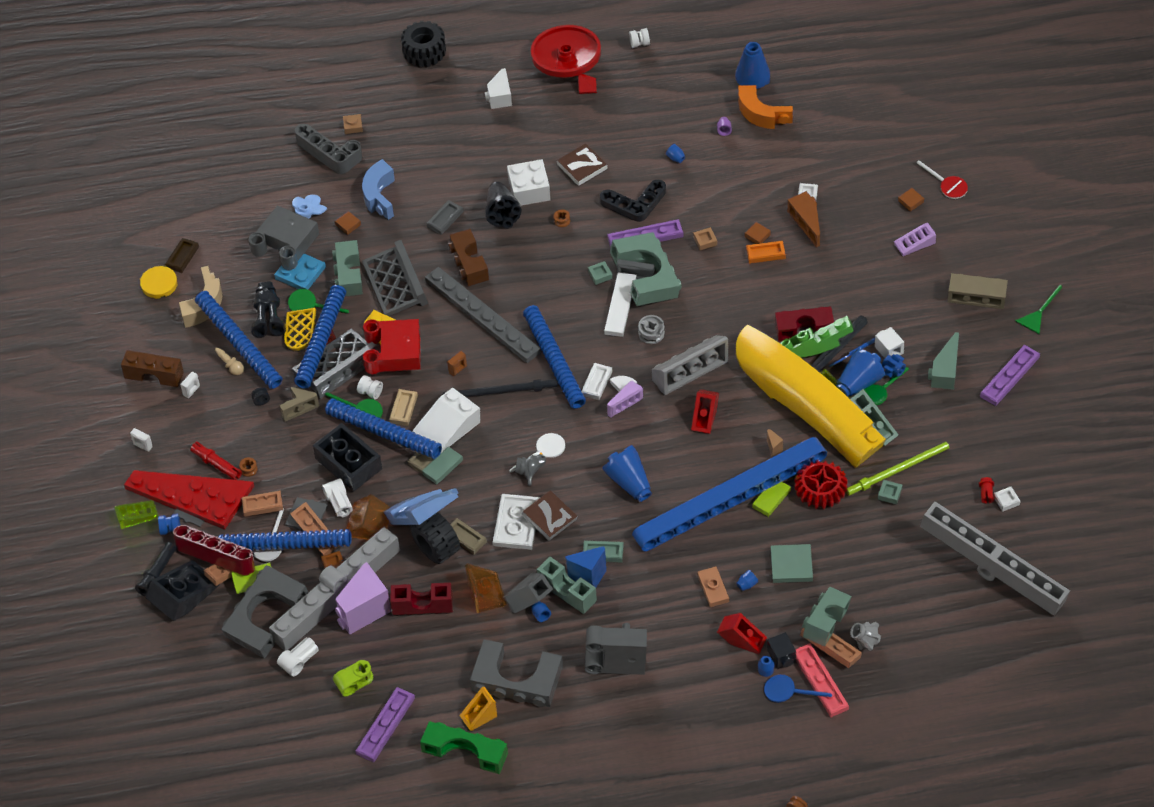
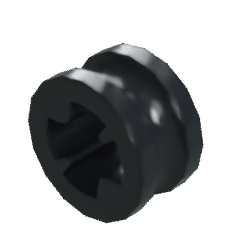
(260, 396)

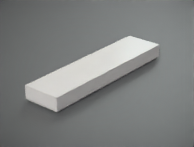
(619, 305)

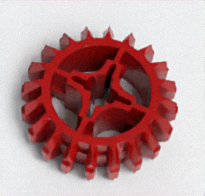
(830, 491)

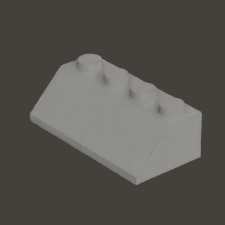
(691, 364)

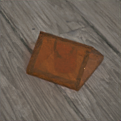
(367, 517)
(484, 588)

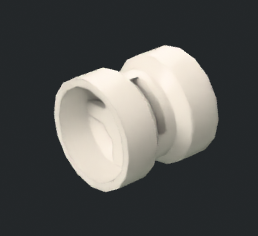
(639, 38)
(369, 387)

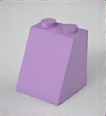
(362, 600)

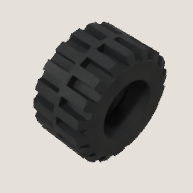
(423, 43)
(436, 538)

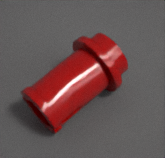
(986, 485)

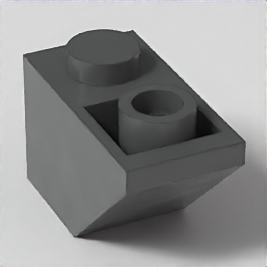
(528, 592)

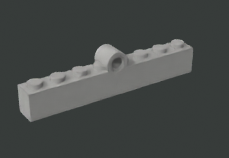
(994, 559)
(322, 598)

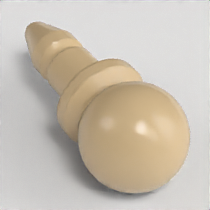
(235, 367)

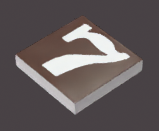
(582, 164)

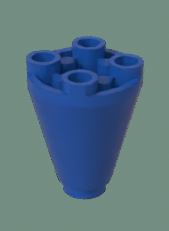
(752, 67)
(861, 372)
(629, 473)

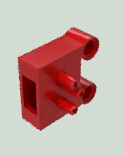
(398, 345)

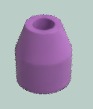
(724, 126)

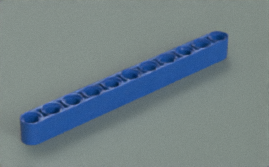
(728, 494)

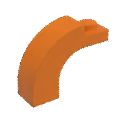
(759, 113)

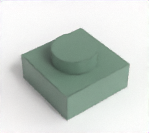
(600, 272)
(890, 492)

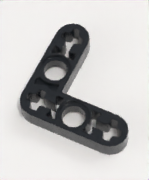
(634, 206)

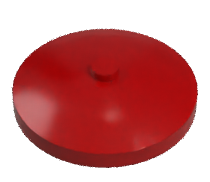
(566, 51)

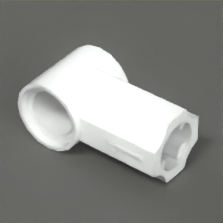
(336, 494)
(294, 660)

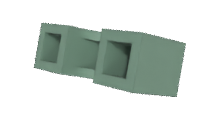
(347, 256)
(577, 594)
(823, 617)

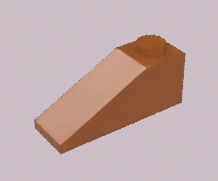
(804, 211)

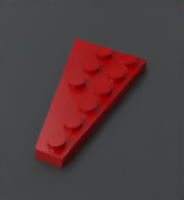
(203, 497)

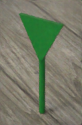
(1033, 320)

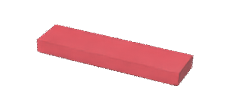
(820, 680)

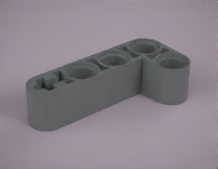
(336, 158)

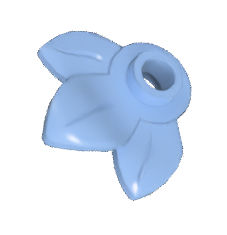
(308, 206)

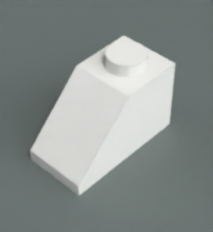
(499, 91)

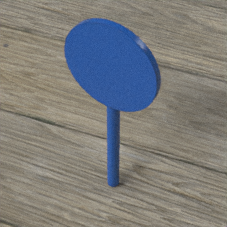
(851, 352)
(781, 688)

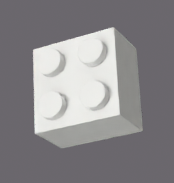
(529, 182)

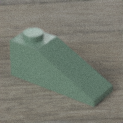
(945, 365)
(880, 423)

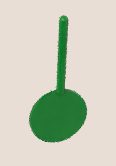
(305, 299)
(879, 393)
(368, 405)

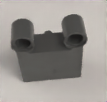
(287, 233)
(623, 650)

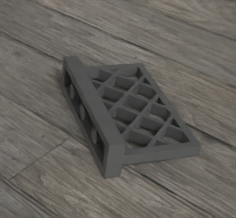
(410, 277)
(342, 370)

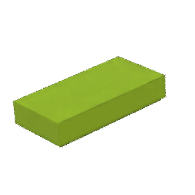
(771, 498)

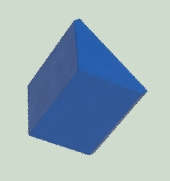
(588, 565)

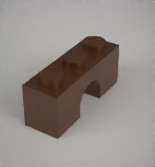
(471, 268)
(166, 369)

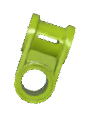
(353, 678)

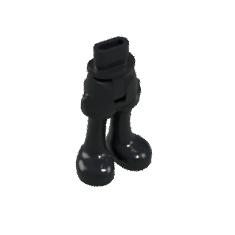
(267, 299)

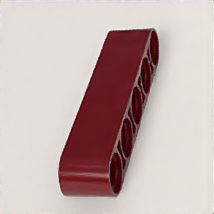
(214, 550)

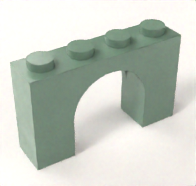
(648, 249)

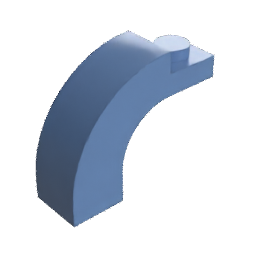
(373, 183)

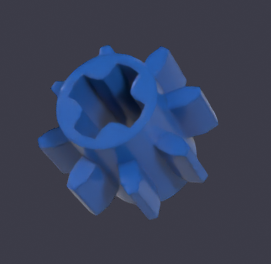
(893, 365)

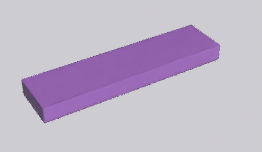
(662, 231)
(1009, 375)
(385, 724)

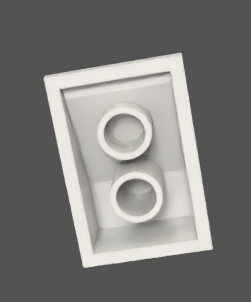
(449, 419)

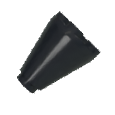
(501, 206)

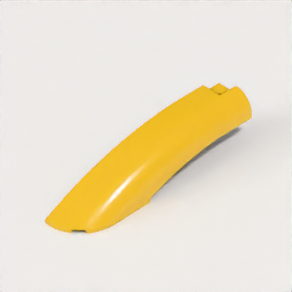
(808, 395)

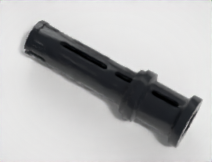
(156, 569)

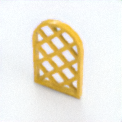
(287, 334)

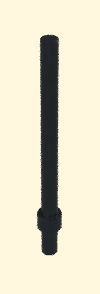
(536, 385)

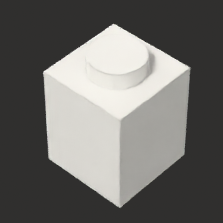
(889, 343)

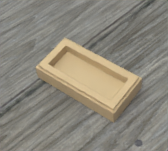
(403, 407)

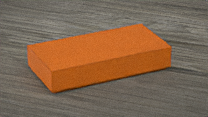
(765, 252)

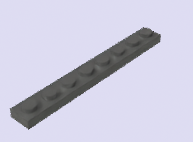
(483, 315)

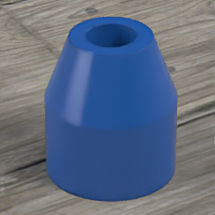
(675, 153)
(747, 581)
(541, 611)
(766, 666)

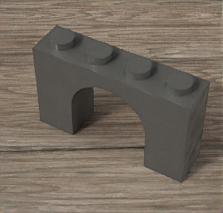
(268, 585)
(535, 690)

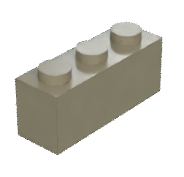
(977, 291)

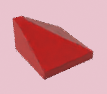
(587, 84)

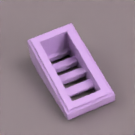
(927, 237)
(625, 398)

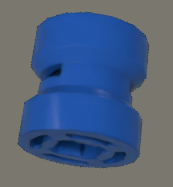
(168, 524)

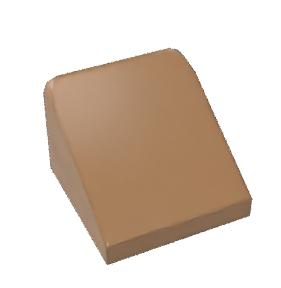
(774, 442)

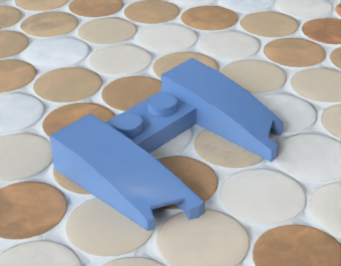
(420, 508)

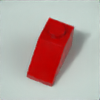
(705, 411)
(741, 633)

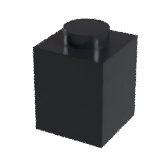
(781, 650)

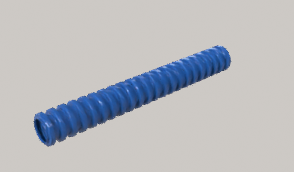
(320, 336)
(238, 339)
(554, 357)
(383, 428)
(291, 539)

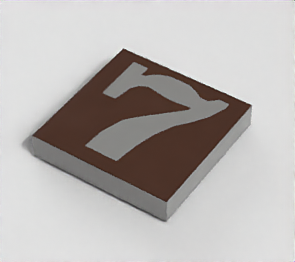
(549, 515)

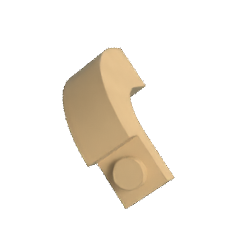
(191, 312)

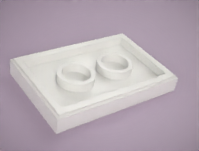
(511, 527)

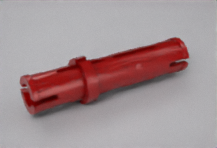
(213, 459)

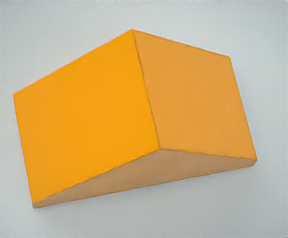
(479, 710)

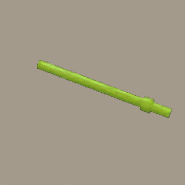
(866, 483)

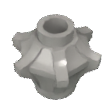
(866, 635)

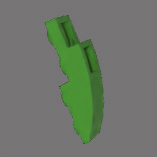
(826, 338)

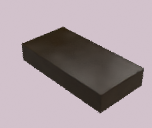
(182, 255)

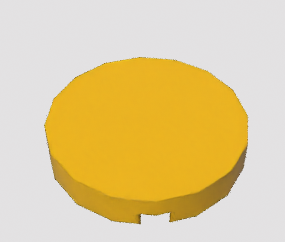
(158, 282)

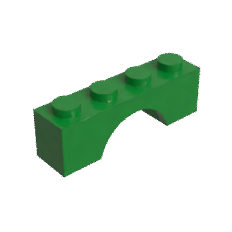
(440, 739)

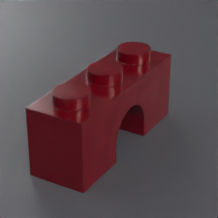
(790, 321)
(436, 600)

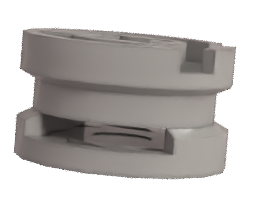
(651, 328)

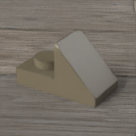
(302, 402)

